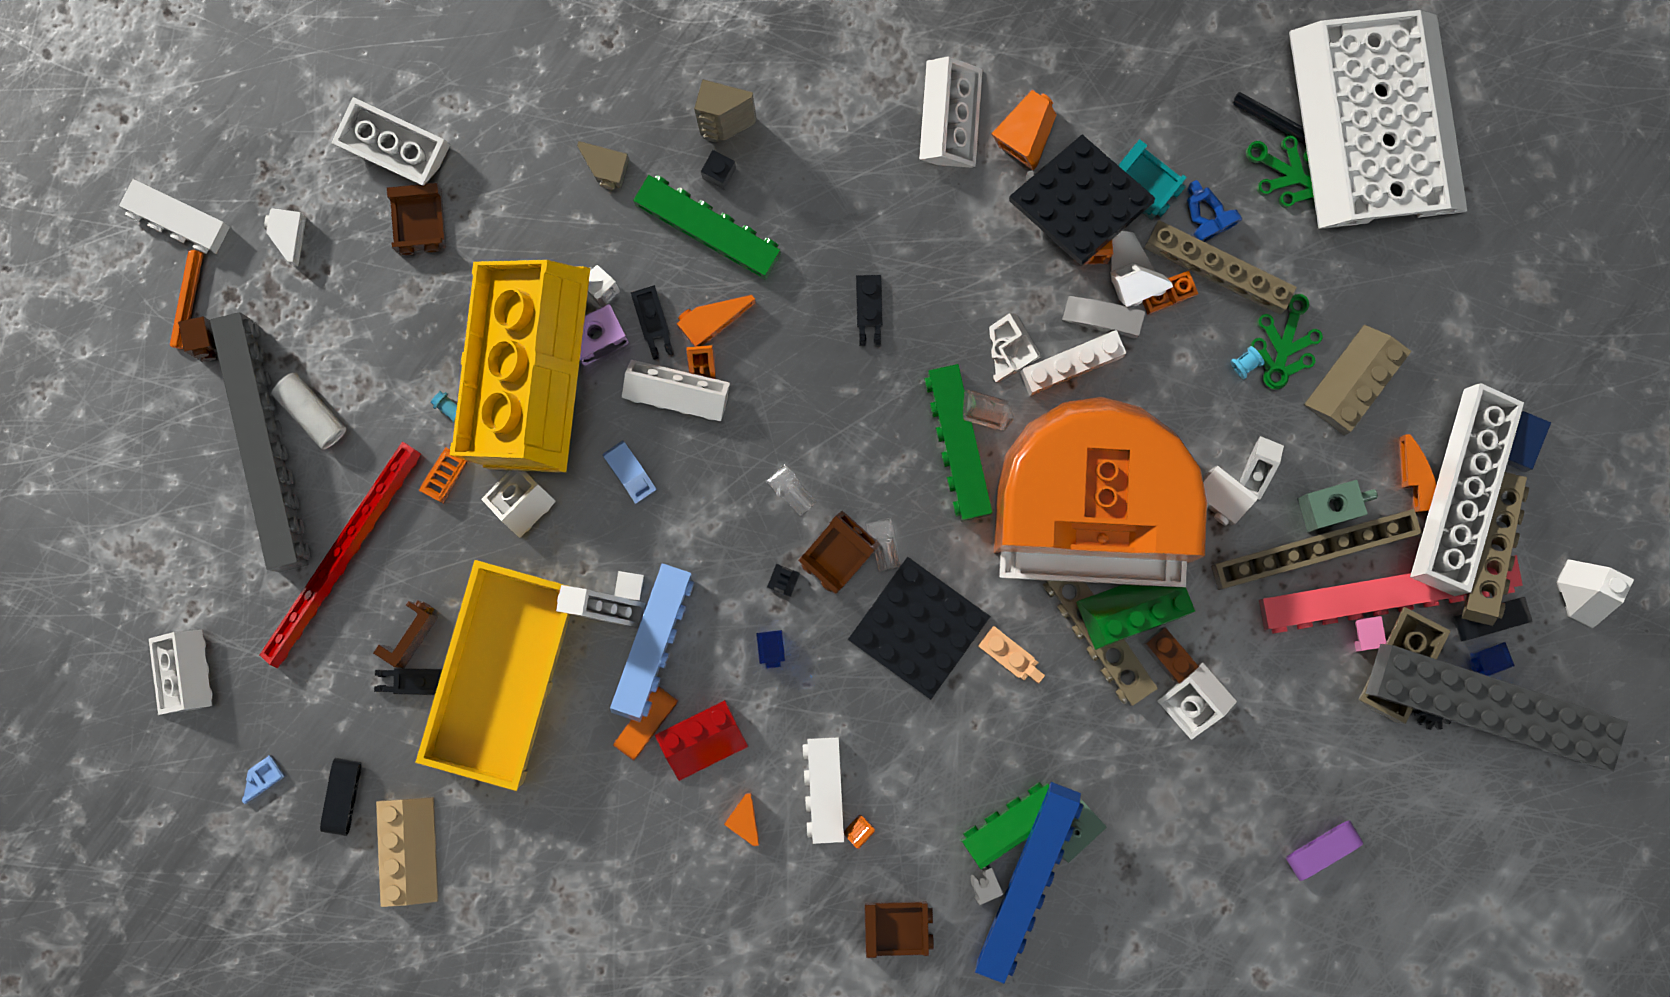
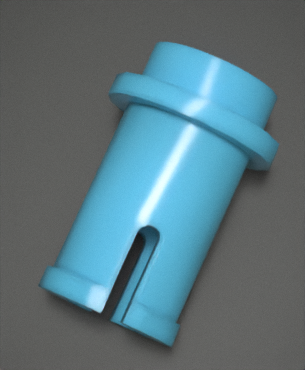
(445, 405)

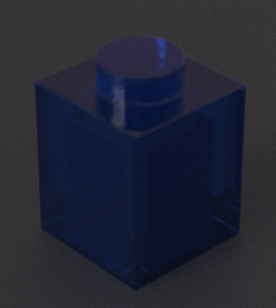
(771, 648)
(1491, 659)

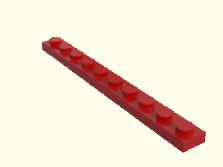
(339, 555)

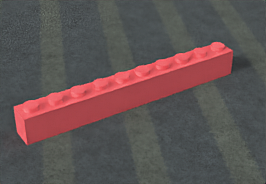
(1359, 598)

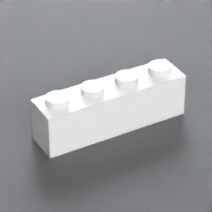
(174, 216)
(1073, 363)
(675, 390)
(600, 606)
(825, 790)

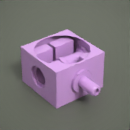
(605, 322)

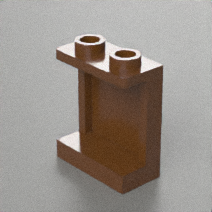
(417, 218)
(838, 552)
(412, 638)
(898, 929)

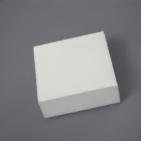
(629, 585)

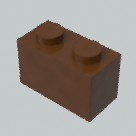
(198, 338)
(1170, 655)

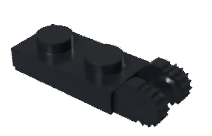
(869, 306)
(651, 319)
(410, 681)

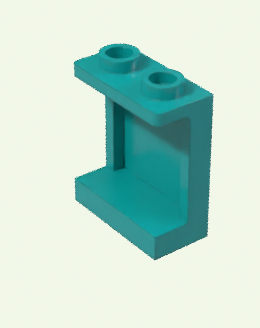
(1154, 177)

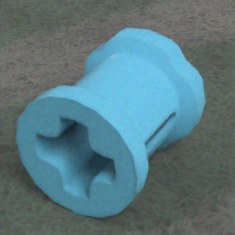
(1247, 362)

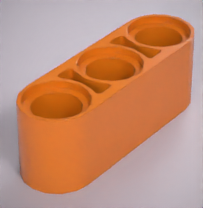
(638, 734)

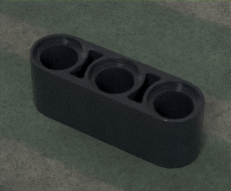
(1515, 614)
(340, 796)

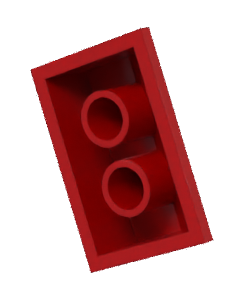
(701, 740)

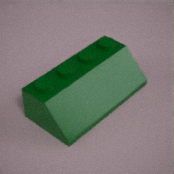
(1131, 611)
(1005, 829)

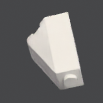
(1592, 591)

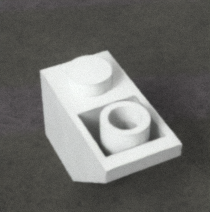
(1136, 283)

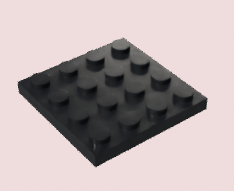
(1081, 199)
(919, 628)

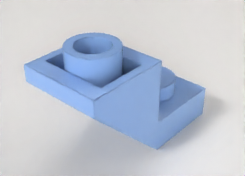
(629, 471)

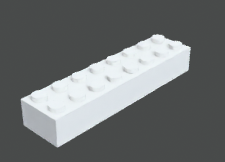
(1467, 490)

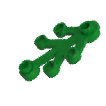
(1293, 174)
(1284, 346)

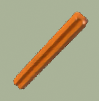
(187, 295)

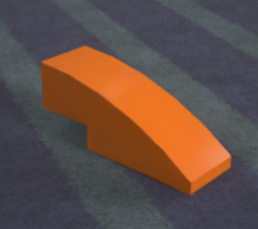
(1416, 474)

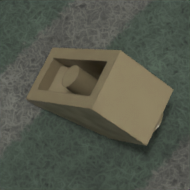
(605, 164)

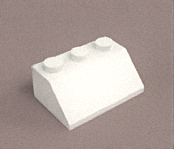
(180, 671)

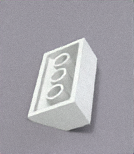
(951, 113)
(390, 142)

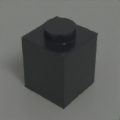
(718, 169)

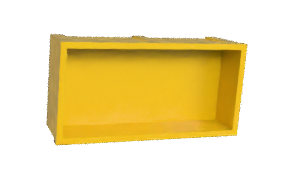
(520, 365)
(495, 677)

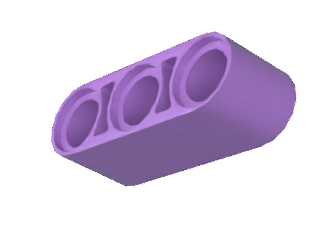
(1324, 850)

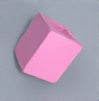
(1370, 633)

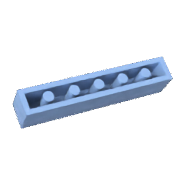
(651, 643)

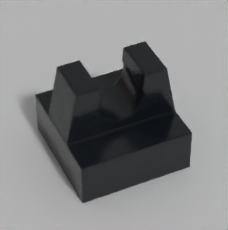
(783, 580)

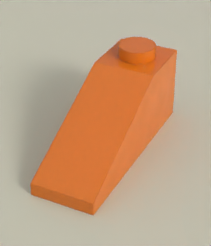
(709, 320)

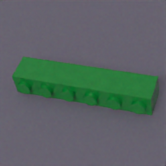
(707, 227)
(959, 443)

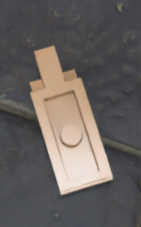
(1010, 655)

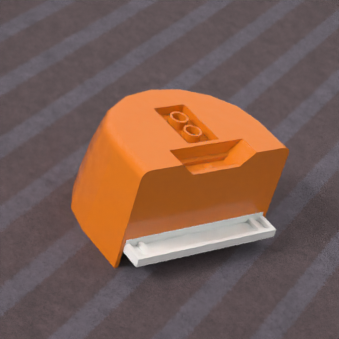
(1099, 499)

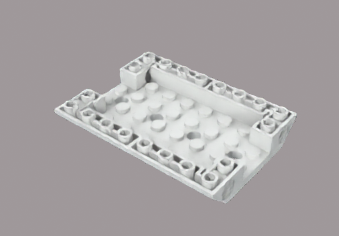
(1348, 119)

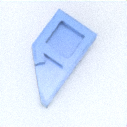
(261, 778)

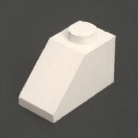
(286, 232)
(601, 286)
(1261, 466)

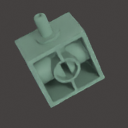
(1347, 501)
(1084, 832)

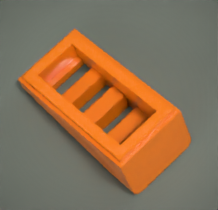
(446, 488)
(859, 831)

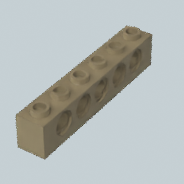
(1220, 267)
(1477, 606)
(1142, 683)

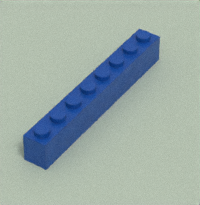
(1028, 882)

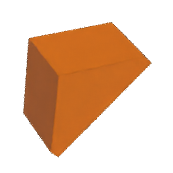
(701, 361)
(743, 820)

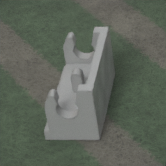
(987, 889)

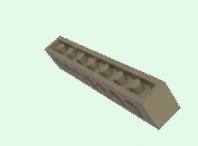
(1316, 549)

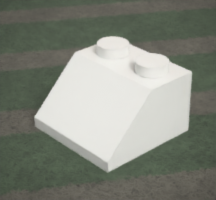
(1226, 496)
(518, 501)
(1197, 701)

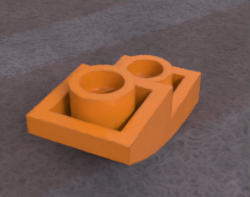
(1182, 289)

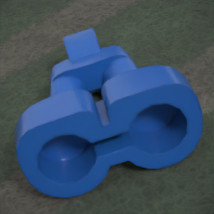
(1209, 228)

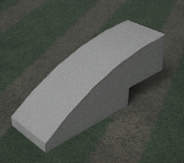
(1103, 316)

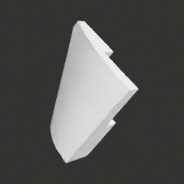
(1127, 251)
(1011, 347)

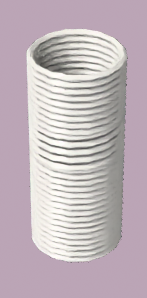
(314, 417)

